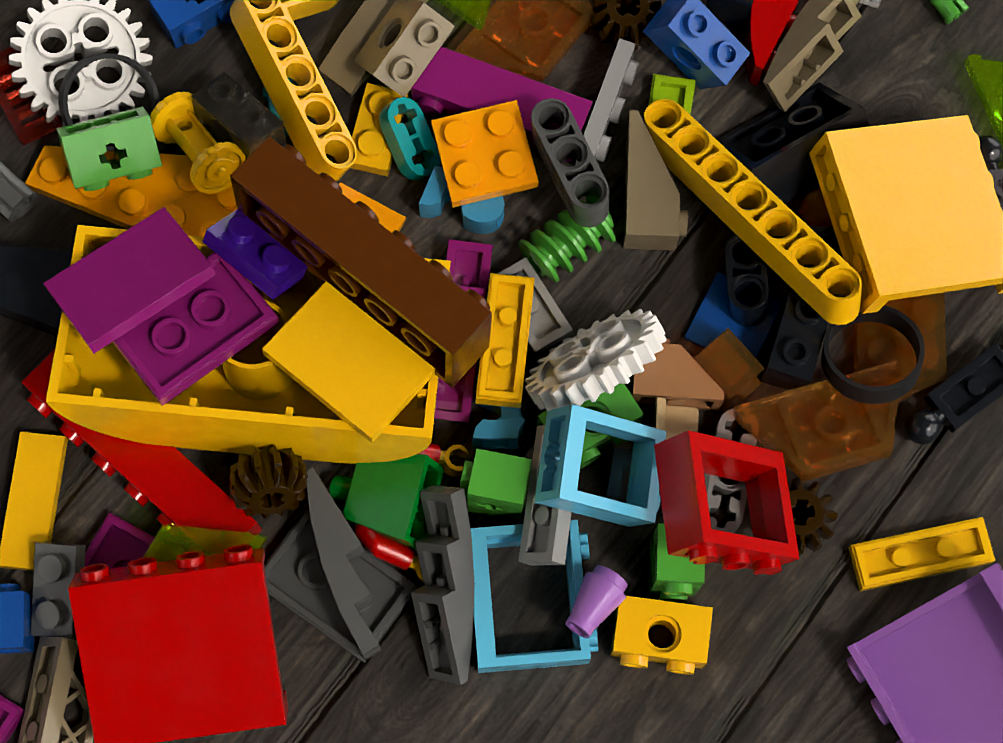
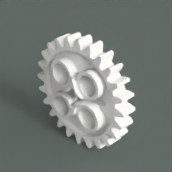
(68, 22)
(596, 360)

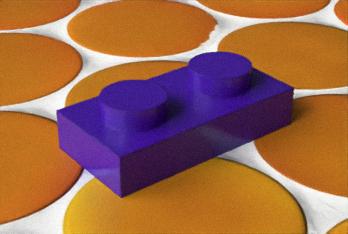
(255, 254)

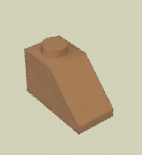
(678, 379)

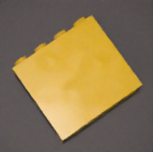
(912, 208)

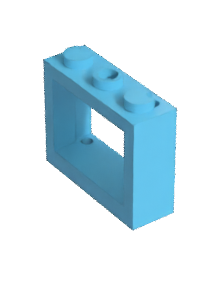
(483, 616)

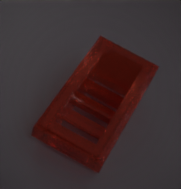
(33, 129)

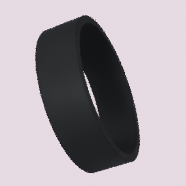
(69, 77)
(871, 394)

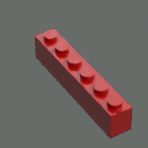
(153, 471)

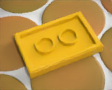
(348, 361)

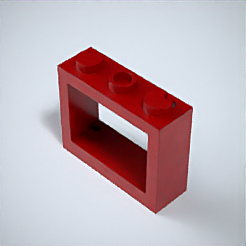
(685, 507)

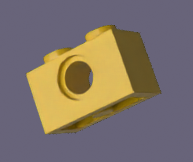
(686, 622)

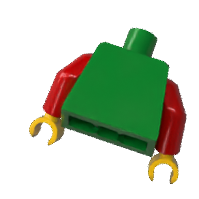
(387, 502)

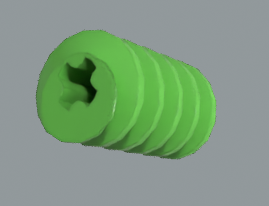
(562, 241)

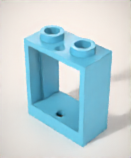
(562, 461)

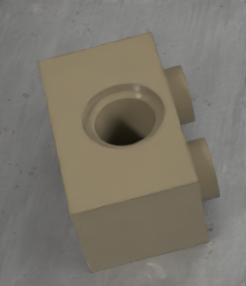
(404, 44)

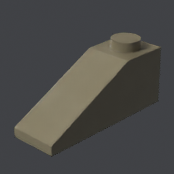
(650, 194)

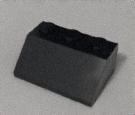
(780, 142)

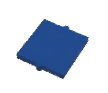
(714, 318)

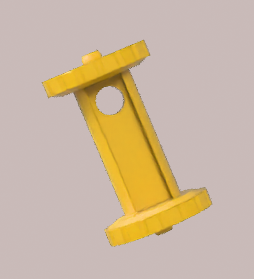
(212, 161)

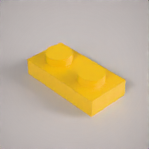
(371, 145)

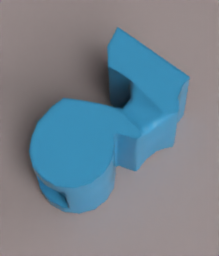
(477, 217)
(499, 433)

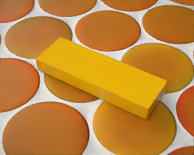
(505, 360)
(32, 498)
(921, 554)

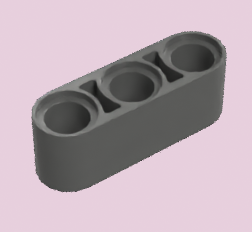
(564, 144)

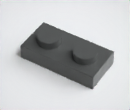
(53, 572)

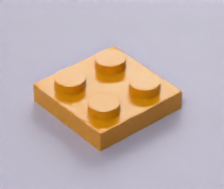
(484, 153)

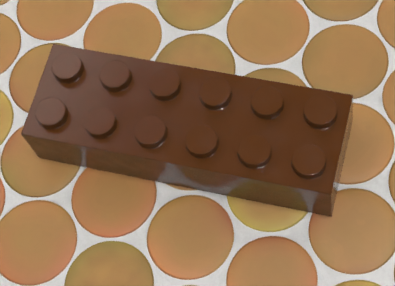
(363, 259)

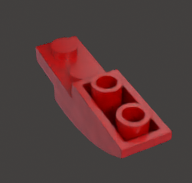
(764, 30)

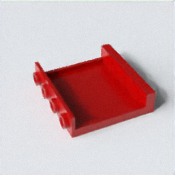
(178, 647)

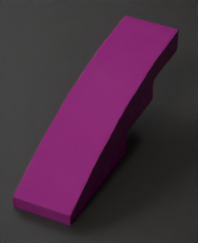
(469, 270)

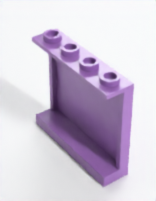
(940, 666)

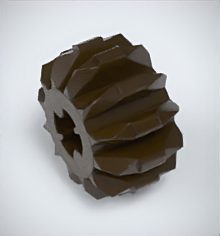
(624, 26)
(268, 481)
(817, 516)

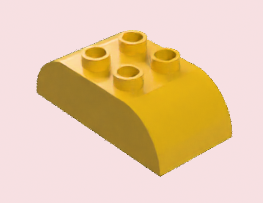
(231, 408)

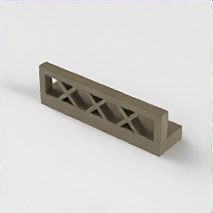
(50, 694)

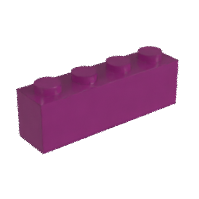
(463, 84)

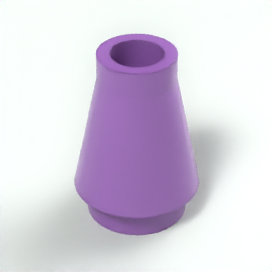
(597, 598)

